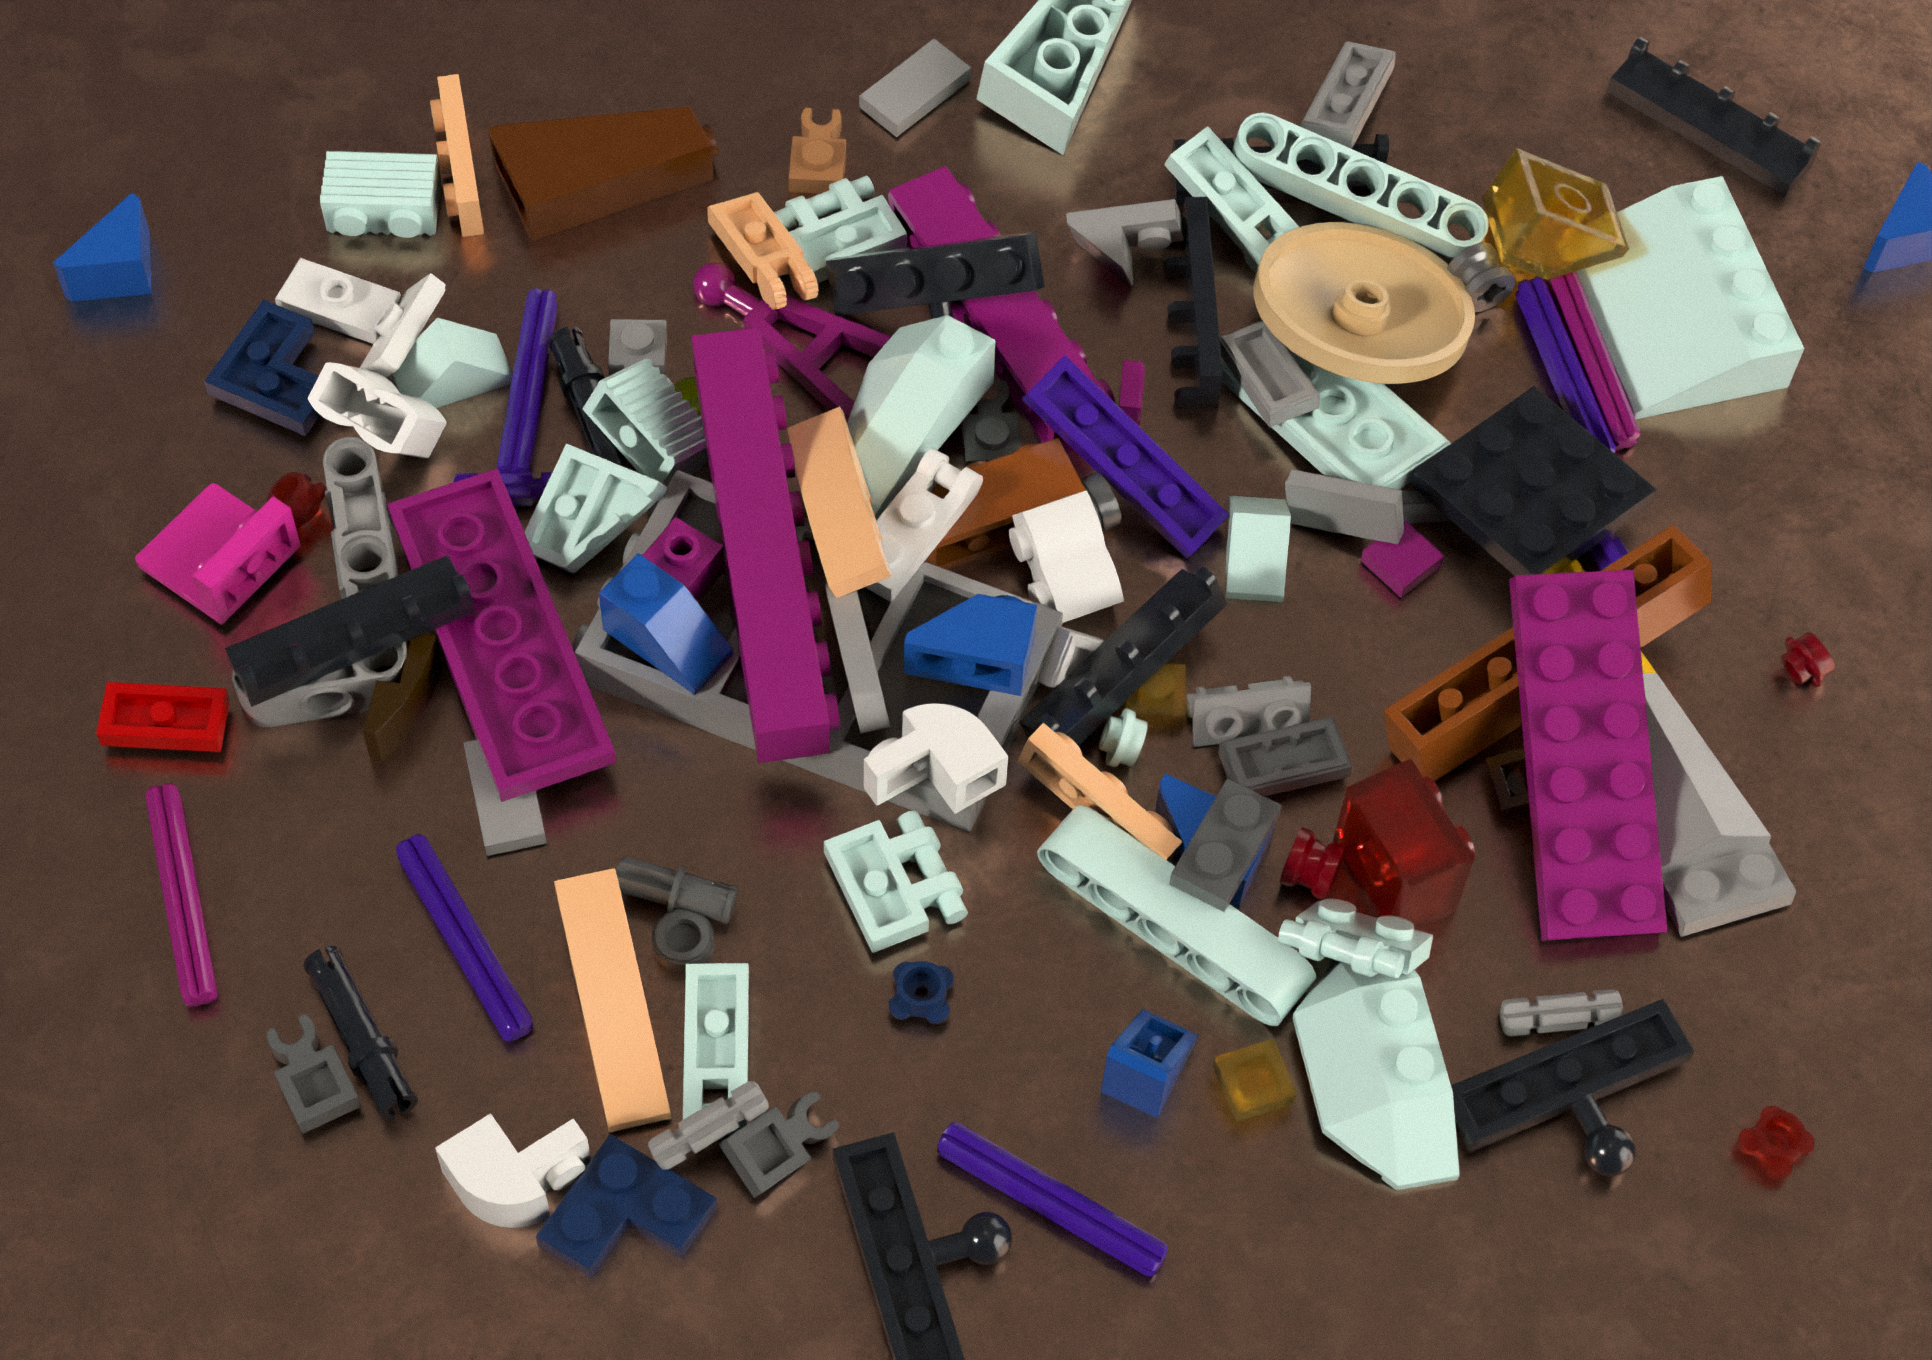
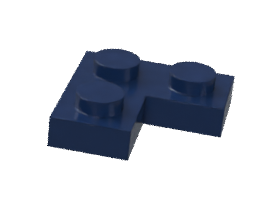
(259, 370)
(621, 1192)

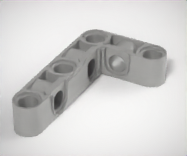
(360, 541)

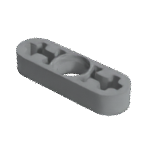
(858, 661)

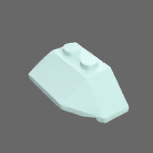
(1379, 1075)

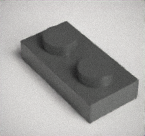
(1225, 845)

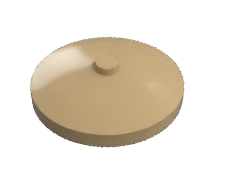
(1363, 303)

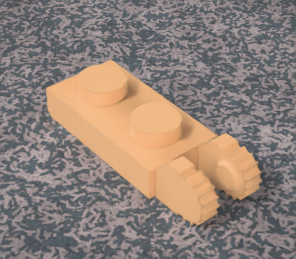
(762, 248)

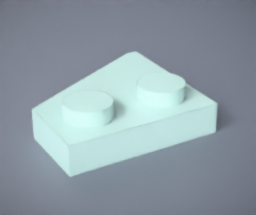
(587, 508)

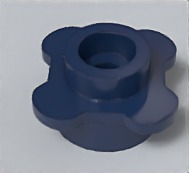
(925, 975)

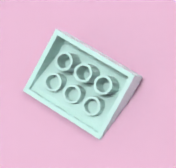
(1691, 304)

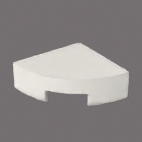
(1065, 654)

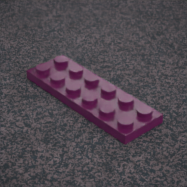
(512, 652)
(1587, 755)

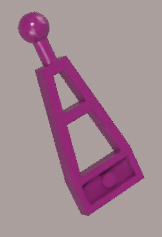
(717, 285)

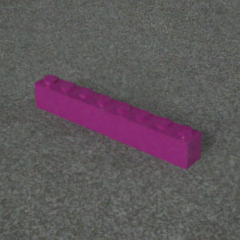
(761, 546)

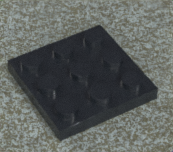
(1533, 486)

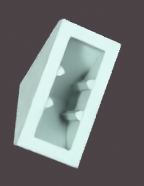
(452, 364)
(1256, 548)

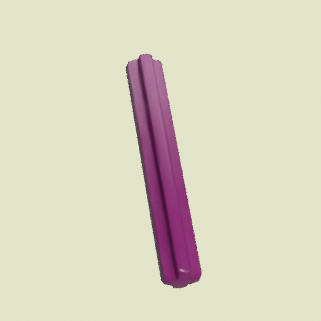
(1594, 358)
(181, 895)

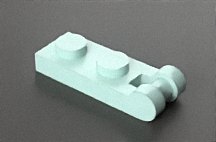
(1232, 193)
(715, 1032)

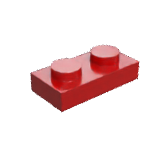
(163, 717)

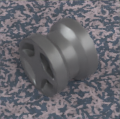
(1482, 275)

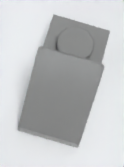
(1114, 230)

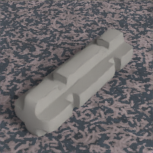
(1559, 1012)
(708, 1125)

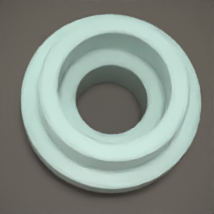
(1123, 738)

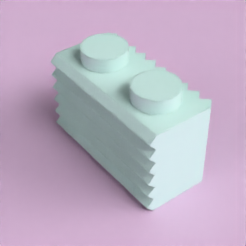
(381, 193)
(649, 422)

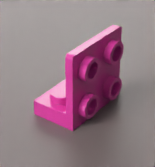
(220, 550)

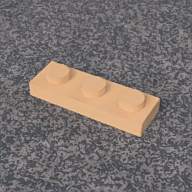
(456, 156)
(1063, 770)

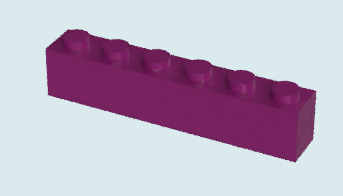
(1023, 325)

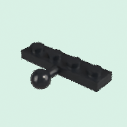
(936, 274)
(1572, 1078)
(900, 1256)

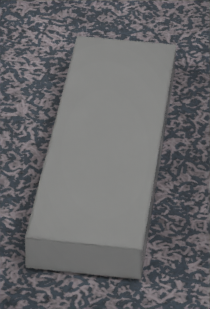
(1349, 92)

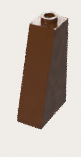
(599, 164)

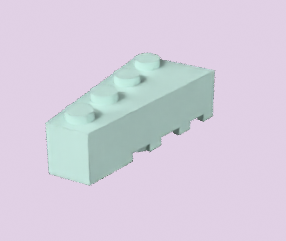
(1051, 65)

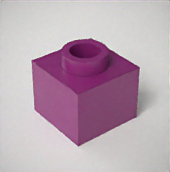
(688, 557)

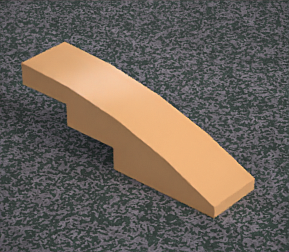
(838, 503)
(612, 1000)

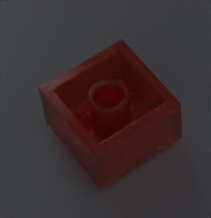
(1404, 845)

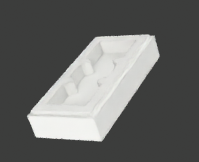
(336, 299)
(402, 324)

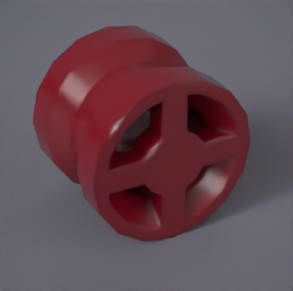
(1313, 864)

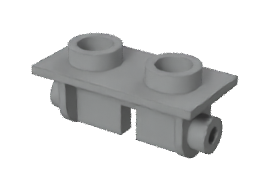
(1231, 714)

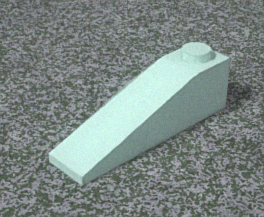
(916, 398)

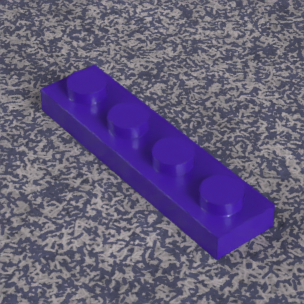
(1125, 456)

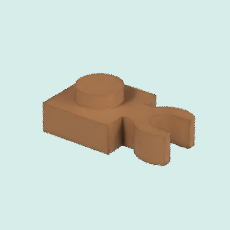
(818, 155)

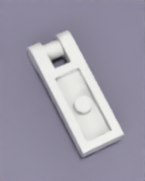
(920, 520)

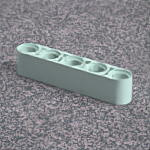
(1342, 165)
(1213, 945)

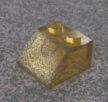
(1551, 218)

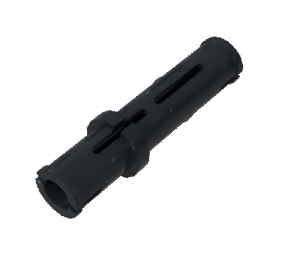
(578, 383)
(370, 1051)

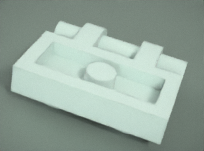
(851, 231)
(878, 887)
(1366, 943)

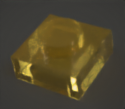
(1161, 697)
(1254, 1080)

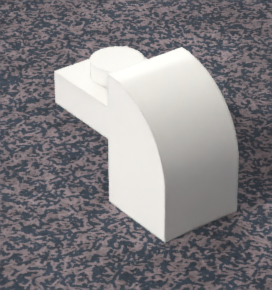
(938, 745)
(510, 1185)

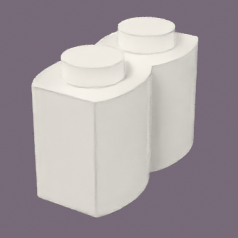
(377, 410)
(1066, 556)

